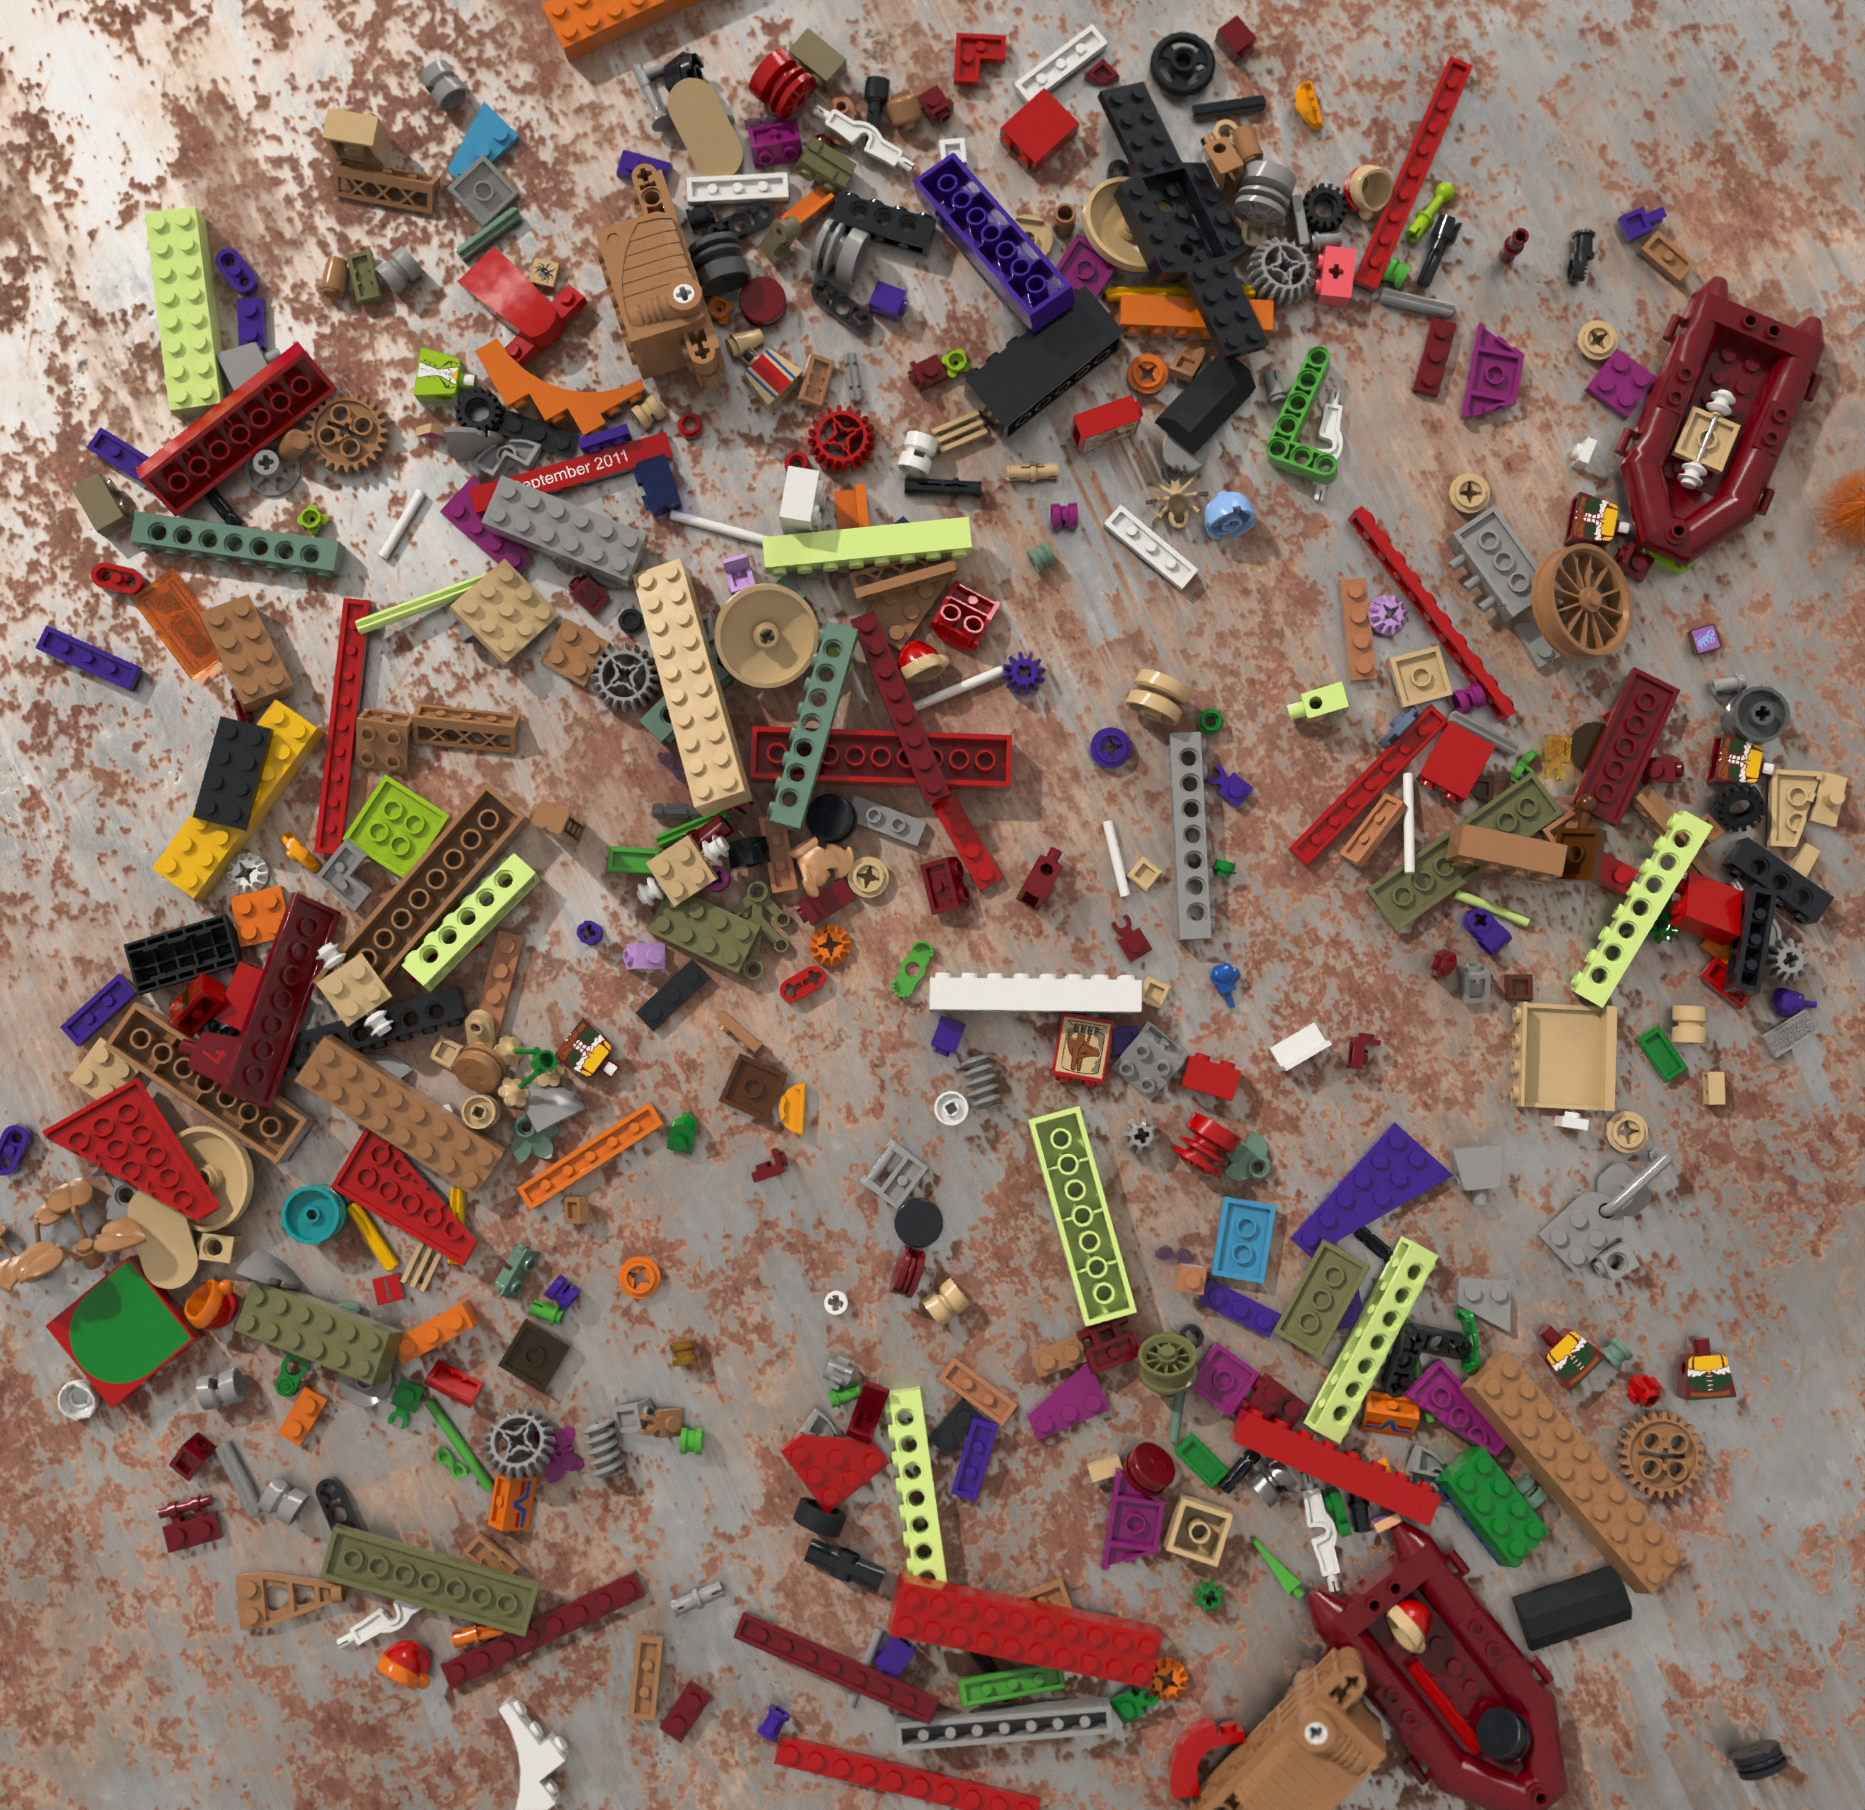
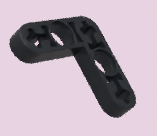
(1419, 1345)

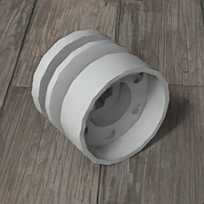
(1265, 193)
(845, 253)

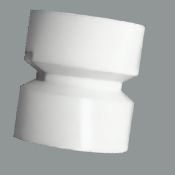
(919, 450)
(951, 1108)

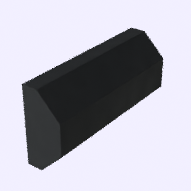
(1207, 403)
(183, 954)
(1572, 1607)

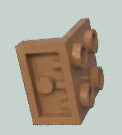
(383, 740)

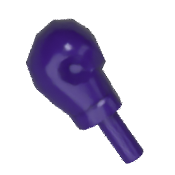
(1787, 1002)

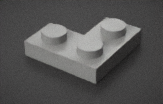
(339, 875)

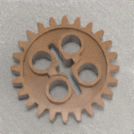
(336, 452)
(1658, 1477)

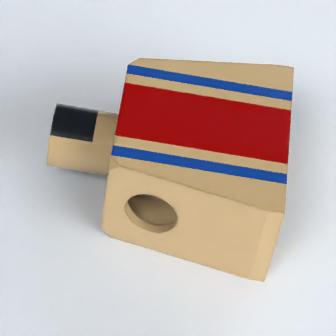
(770, 376)

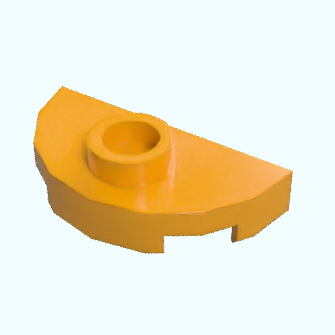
(1308, 106)
(298, 852)
(793, 1108)

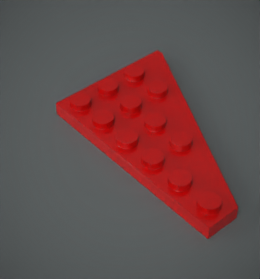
(135, 1144)

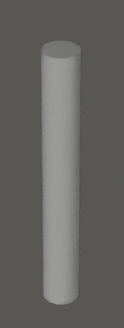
(868, 1659)

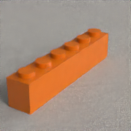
(1176, 316)

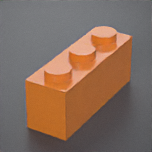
(436, 1331)

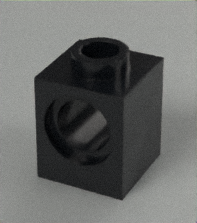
(748, 852)

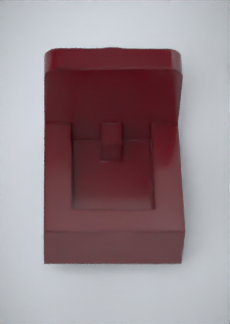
(1663, 770)

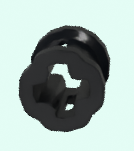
(700, 216)

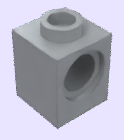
(1626, 1261)

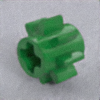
(1665, 933)
(1205, 1588)

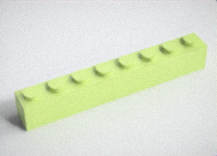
(867, 546)

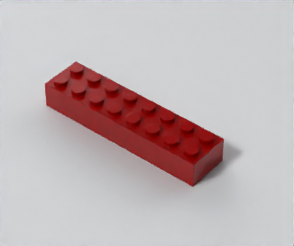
(235, 429)

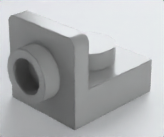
(1475, 983)
(627, 1416)

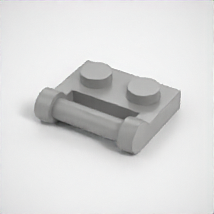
(900, 1180)

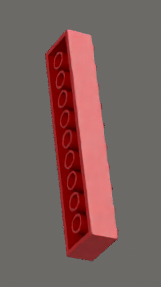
(879, 760)
(1024, 1630)

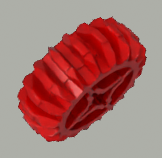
(832, 444)

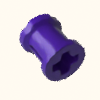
(586, 925)
(773, 1723)

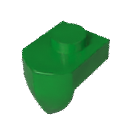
(683, 1133)

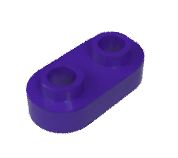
(238, 272)
(12, 1149)

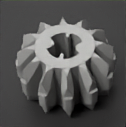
(1795, 964)

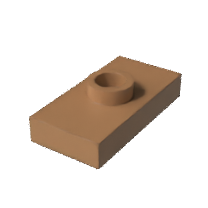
(815, 381)
(487, 1553)

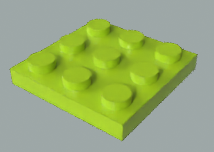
(396, 826)

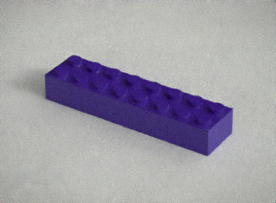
(994, 242)

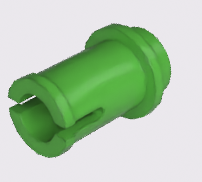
(547, 1312)
(844, 1395)

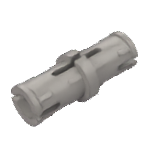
(698, 1598)

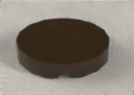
(1583, 743)

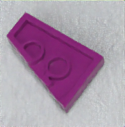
(1071, 1403)

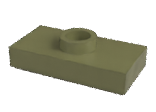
(364, 277)

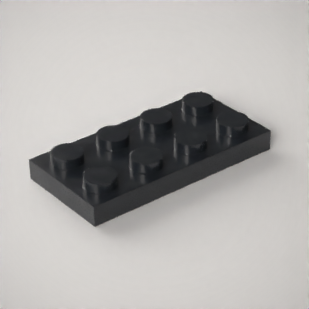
(233, 773)

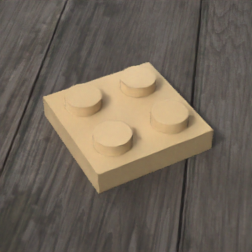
(1420, 677)
(102, 1071)

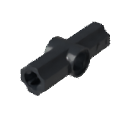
(845, 1564)

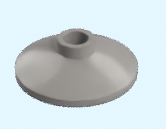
(361, 1393)

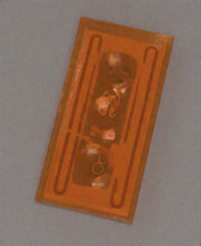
(175, 618)

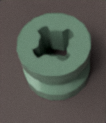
(1041, 557)
(1616, 1353)

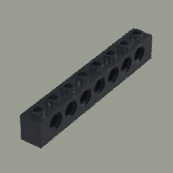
(450, 999)

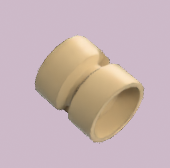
(1689, 1024)
(481, 1111)
(945, 1302)

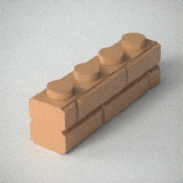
(557, 822)

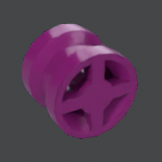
(723, 880)

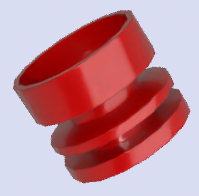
(782, 84)
(1206, 1145)

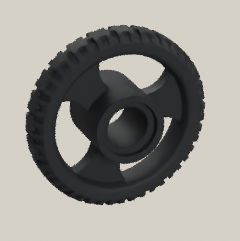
(1180, 75)

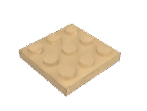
(503, 612)

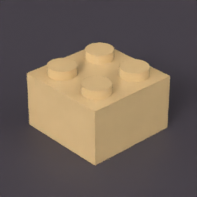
(356, 136)
(1197, 1529)

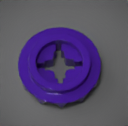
(1117, 738)

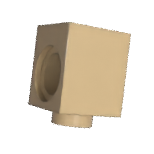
(230, 1247)

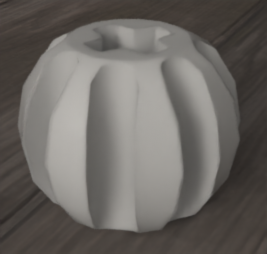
(1146, 1139)

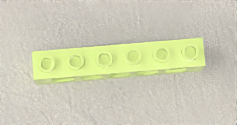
(468, 936)

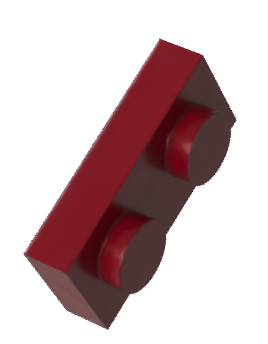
(685, 1711)

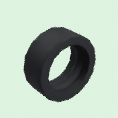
(813, 1517)

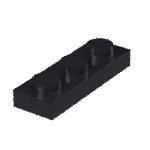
(552, 439)
(673, 995)

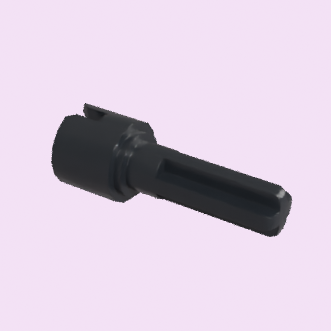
(876, 96)
(1443, 235)

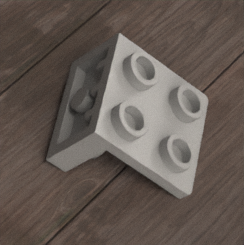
(1150, 1060)

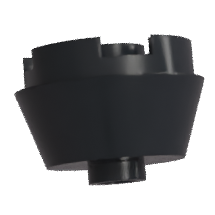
(681, 67)

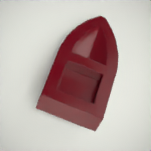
(1442, 963)

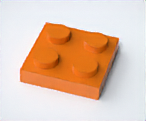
(258, 915)

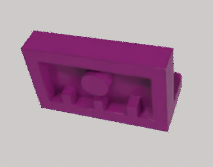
(775, 143)

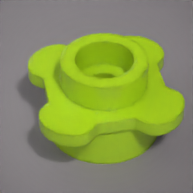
(959, 356)
(304, 519)

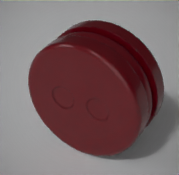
(763, 302)
(907, 1272)
(1149, 1469)

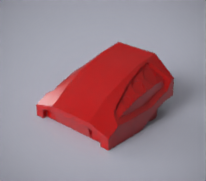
(963, 617)

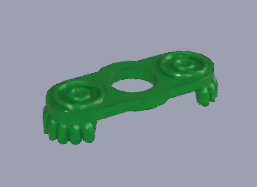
(1473, 1361)
(287, 1383)

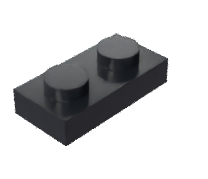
(953, 1427)

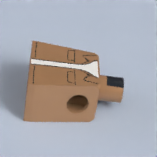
(1223, 163)

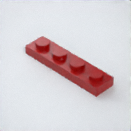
(966, 842)

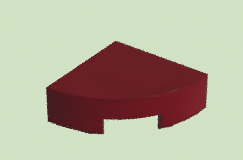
(1102, 74)

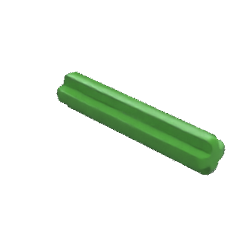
(674, 835)

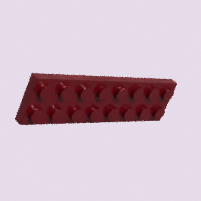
(279, 1002)

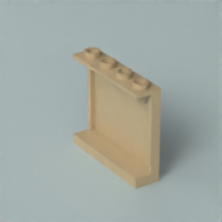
(1564, 1056)

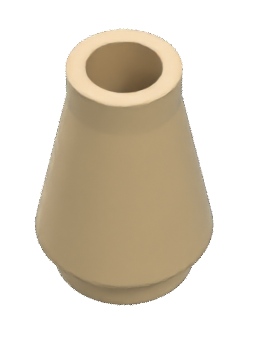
(740, 342)

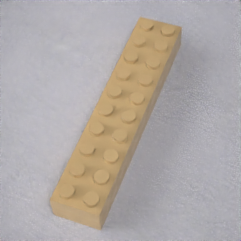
(691, 688)

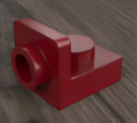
(936, 105)
(927, 373)
(1633, 562)
(587, 593)
(1357, 1053)
(767, 1170)
(192, 1456)

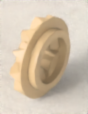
(1597, 329)
(1477, 485)
(861, 867)
(1635, 1140)

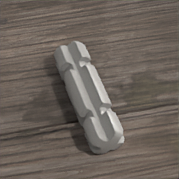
(853, 377)

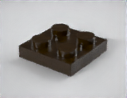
(534, 1355)

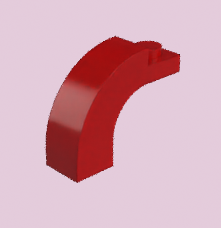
(1191, 1748)

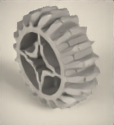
(1276, 278)
(615, 684)
(514, 1452)

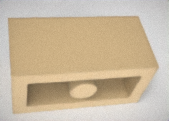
(1804, 858)
(1713, 1088)
(1104, 1468)

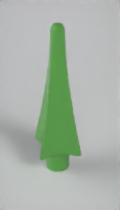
(1285, 1577)

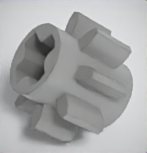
(838, 1372)

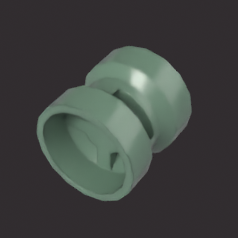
(1529, 1490)

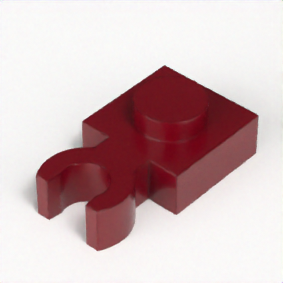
(1132, 942)

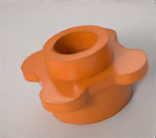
(726, 307)

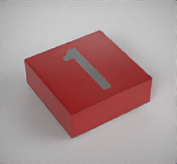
(388, 1289)

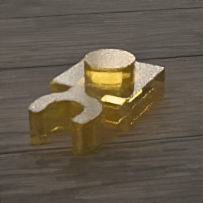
(1556, 751)

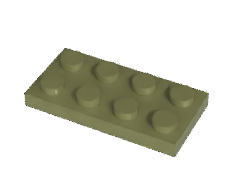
(706, 931)
(1321, 1298)

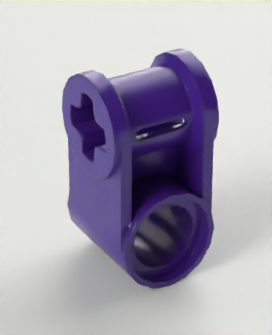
(1489, 934)

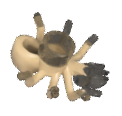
(1176, 501)

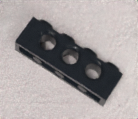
(891, 235)
(1813, 898)
(1750, 950)

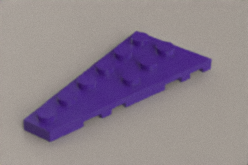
(1380, 1181)

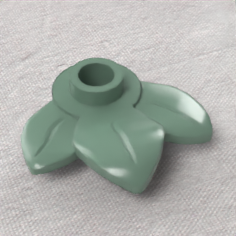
(532, 1142)
(1245, 1156)

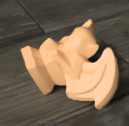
(816, 861)

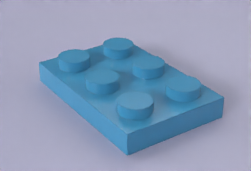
(1243, 1239)

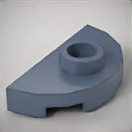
(1399, 725)

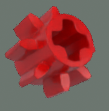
(1643, 1390)

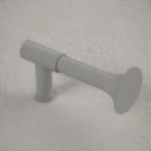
(662, 120)

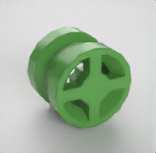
(1396, 272)
(691, 1441)

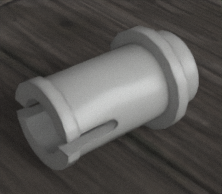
(1319, 241)
(1275, 387)
(1727, 685)

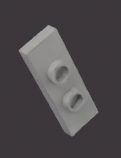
(888, 821)

